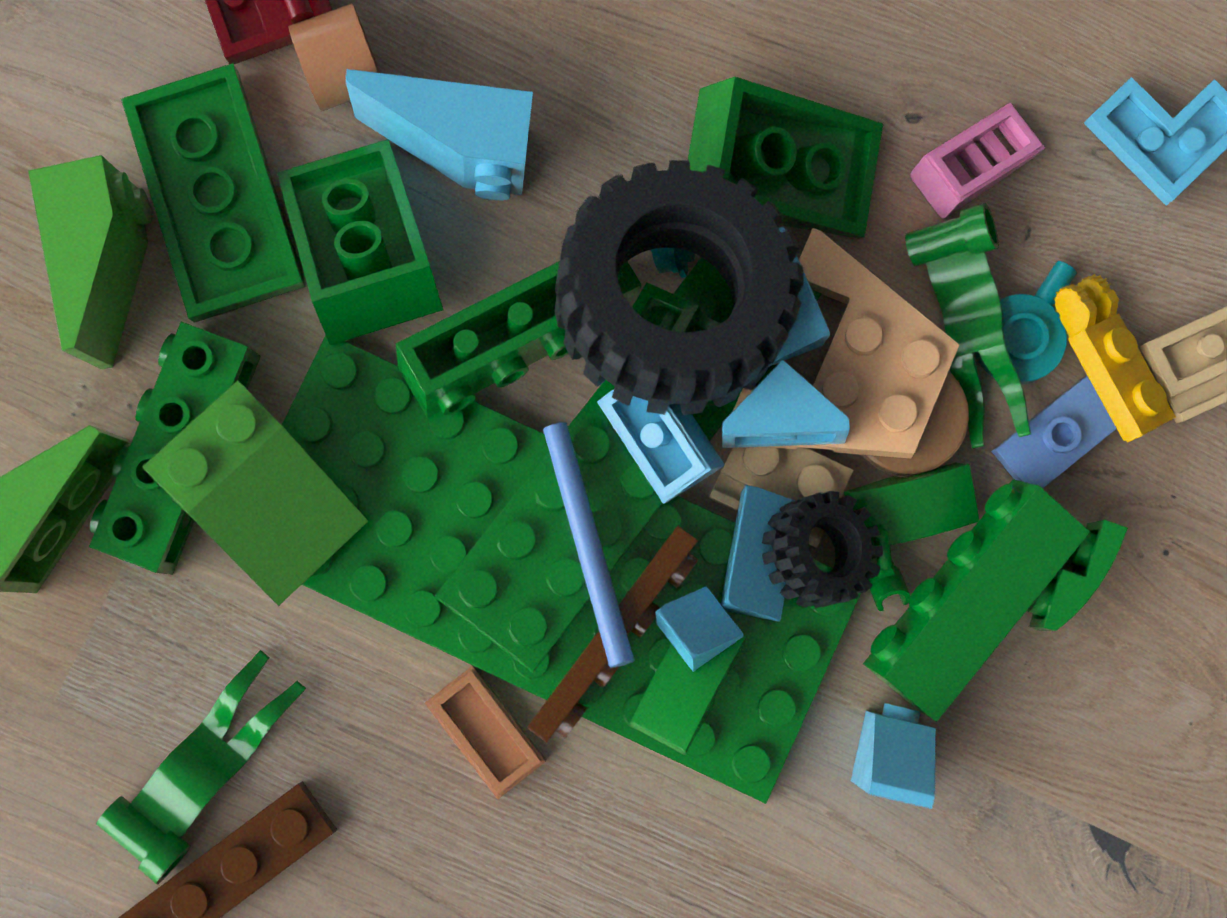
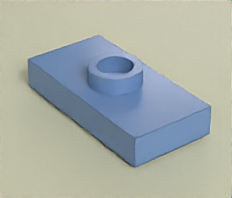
(1058, 436)

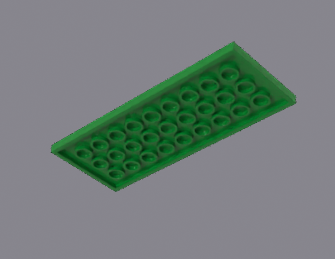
(435, 492)

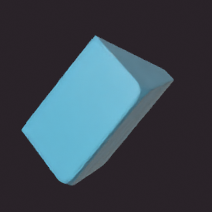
(697, 627)

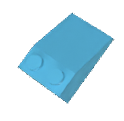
(456, 128)

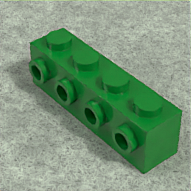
(489, 342)
(140, 518)
(975, 597)

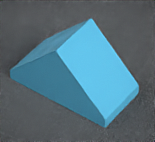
(784, 413)

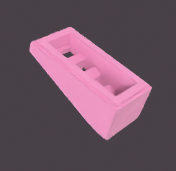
(947, 182)

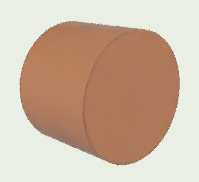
(328, 48)

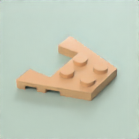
(882, 360)

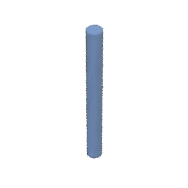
(588, 545)

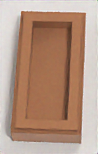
(485, 732)

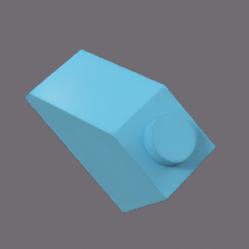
(896, 756)

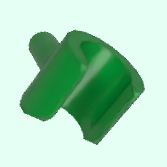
(890, 577)

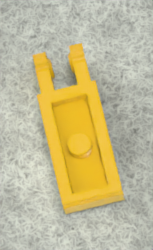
(1112, 357)

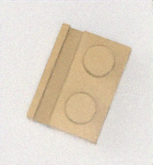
(1191, 365)
(780, 471)

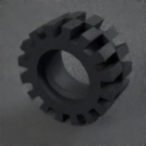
(850, 542)

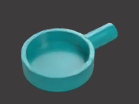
(1033, 327)

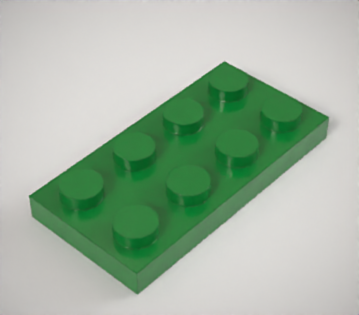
(213, 193)

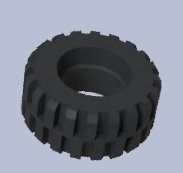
(691, 214)

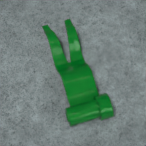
(971, 309)
(191, 777)

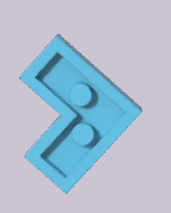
(1159, 148)

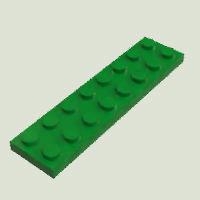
(524, 572)

